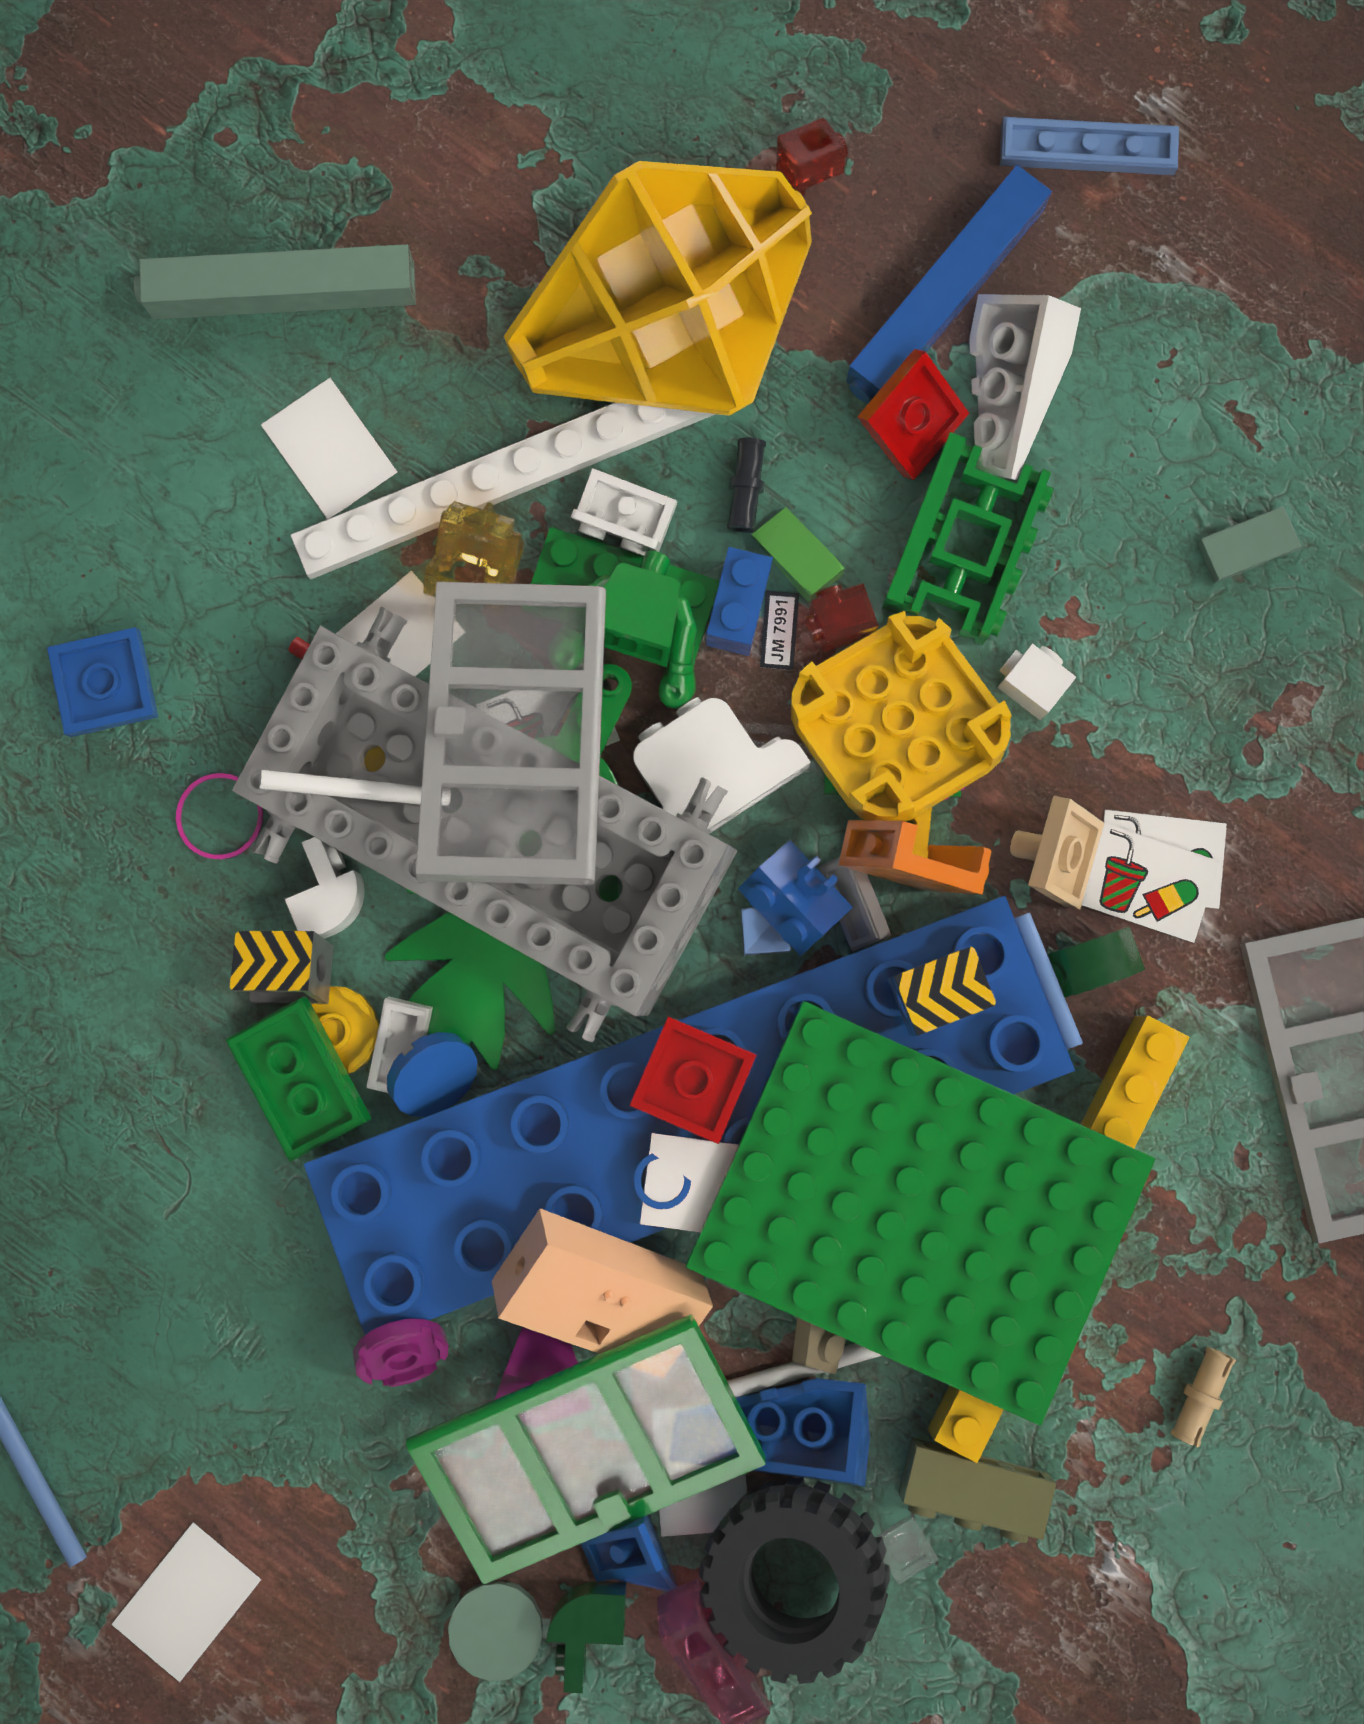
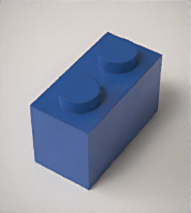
(738, 601)

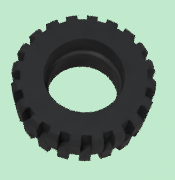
(755, 1626)

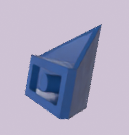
(631, 1556)

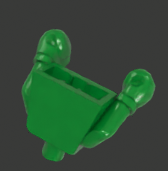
(652, 623)

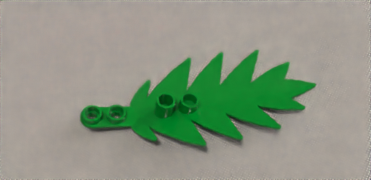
(470, 988)

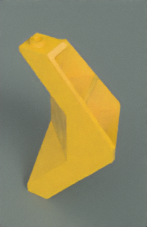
(668, 290)

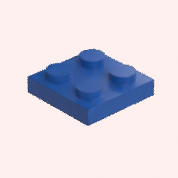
(102, 682)

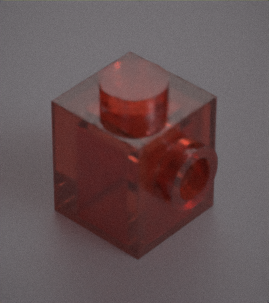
(840, 616)

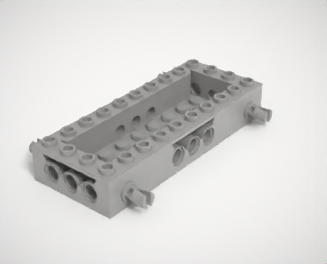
(618, 950)

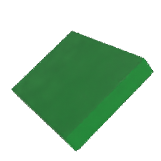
(298, 1078)

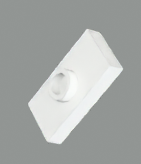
(399, 1026)

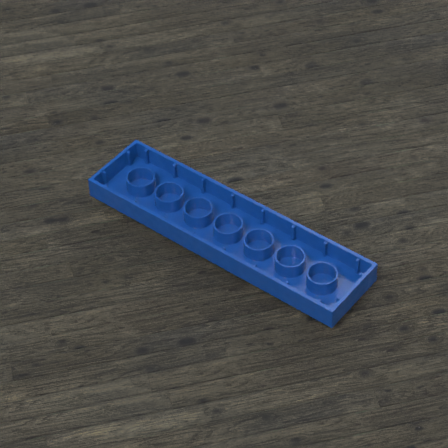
(444, 1199)

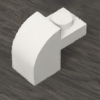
(335, 900)

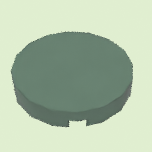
(495, 1630)

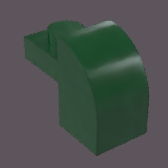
(1096, 962)
(585, 1616)

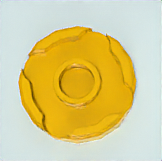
(350, 1026)

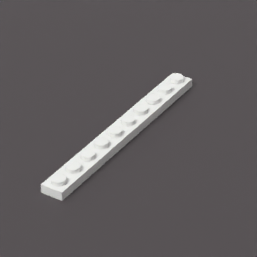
(484, 480)

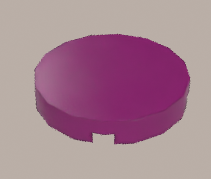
(400, 1352)

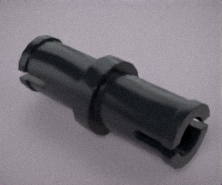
(746, 485)

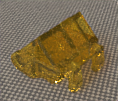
(477, 539)

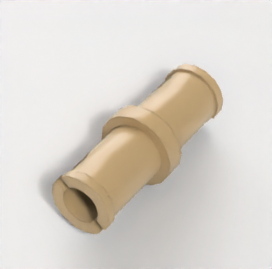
(1203, 1396)

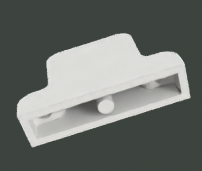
(714, 746)

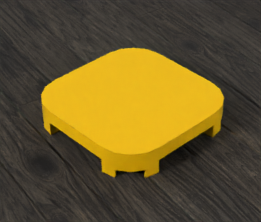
(899, 719)

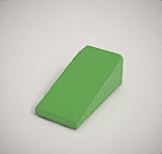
(798, 554)

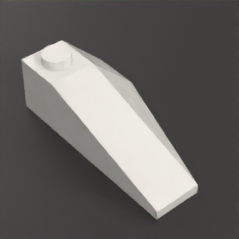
(1020, 358)

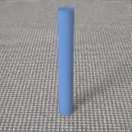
(1048, 981)

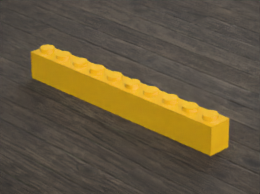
(1118, 1112)

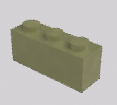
(976, 1493)

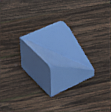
(759, 935)

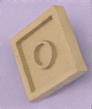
(1062, 852)

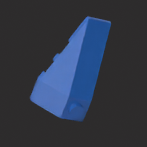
(812, 1430)

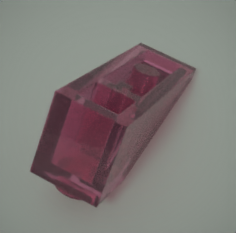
(717, 1677)

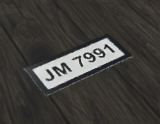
(779, 630)

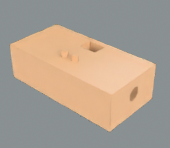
(592, 1286)

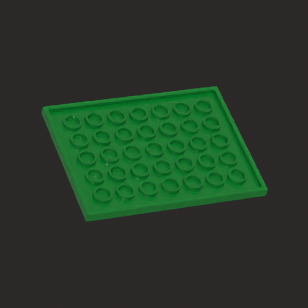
(920, 1213)

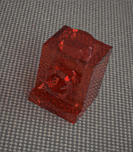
(810, 154)

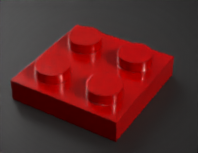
(913, 414)
(693, 1080)

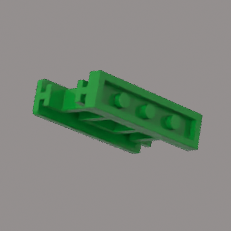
(935, 529)

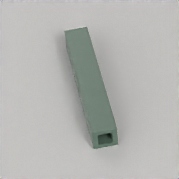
(276, 282)

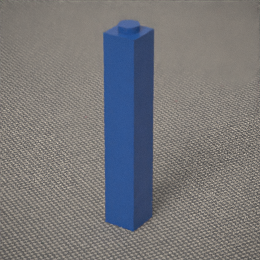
(950, 281)

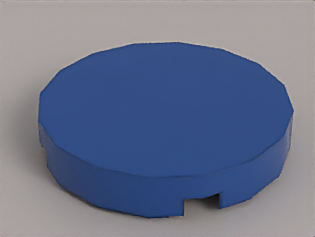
(432, 1074)

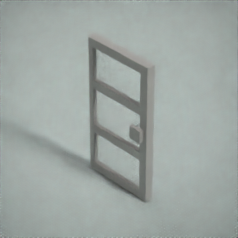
(513, 734)
(1313, 1033)

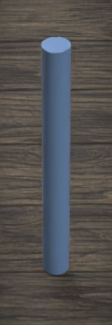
(39, 1489)

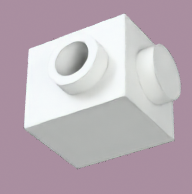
(1035, 679)

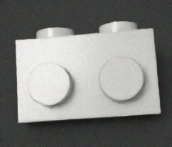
(624, 512)

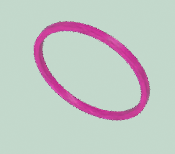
(181, 831)

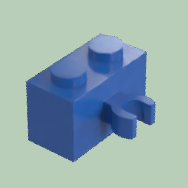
(795, 897)

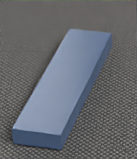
(1089, 146)

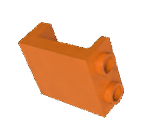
(886, 852)

